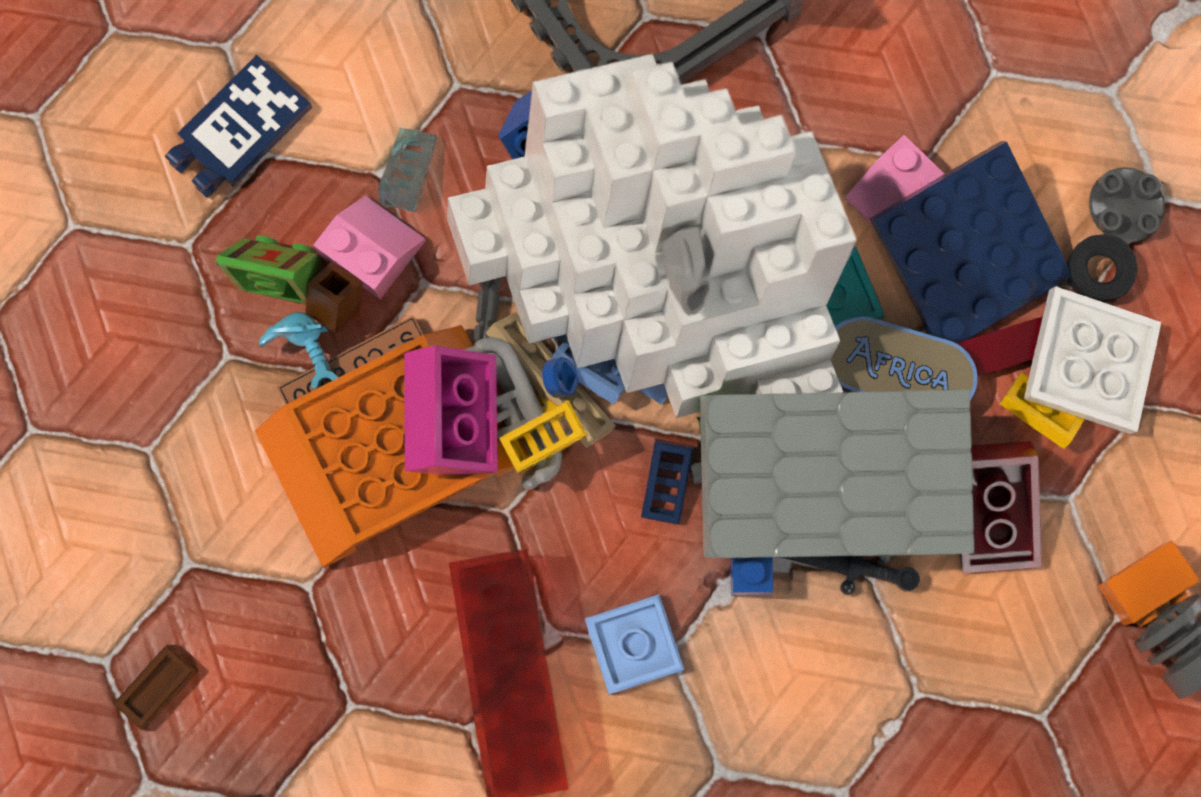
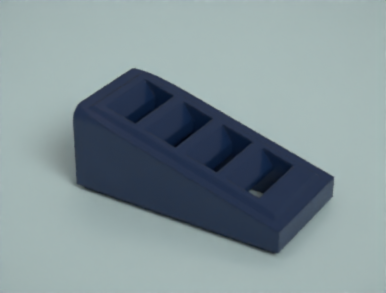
(673, 448)

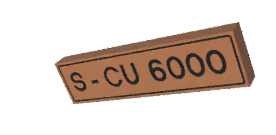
(354, 357)

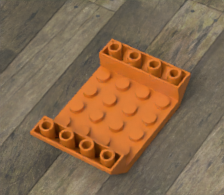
(345, 454)

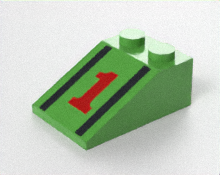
(270, 269)

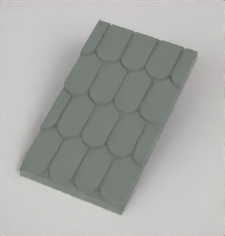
(836, 474)

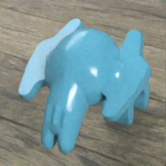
(303, 331)

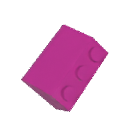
(450, 411)

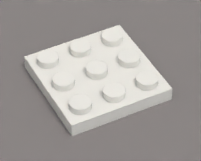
(1092, 360)

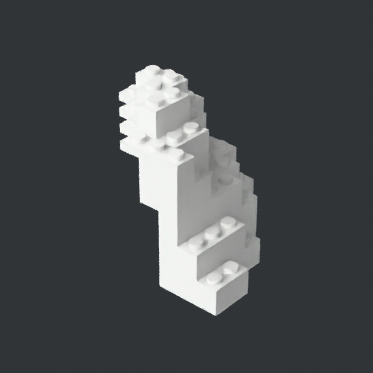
(616, 170)

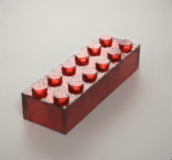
(509, 675)

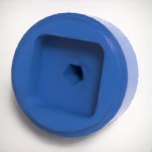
(559, 377)

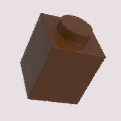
(333, 297)

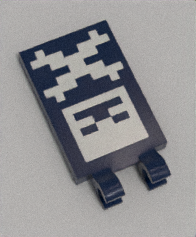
(238, 126)

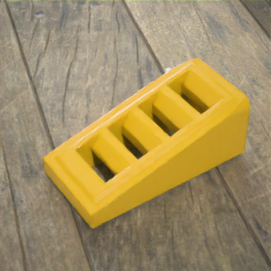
(516, 452)

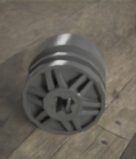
(1178, 639)

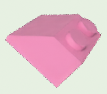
(892, 178)
(369, 245)

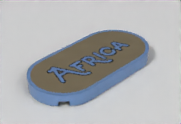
(896, 358)

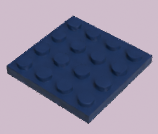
(971, 245)

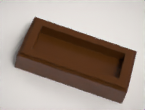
(155, 687)

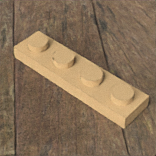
(533, 358)

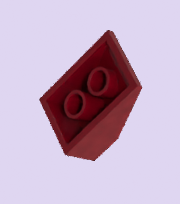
(1005, 508)

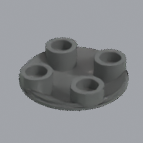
(1127, 204)

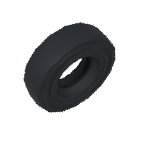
(1114, 249)

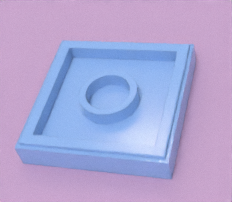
(634, 644)

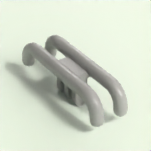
(518, 405)

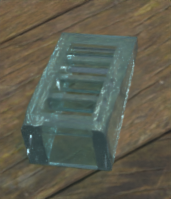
(402, 192)

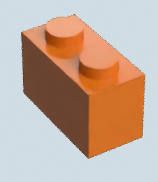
(1148, 584)

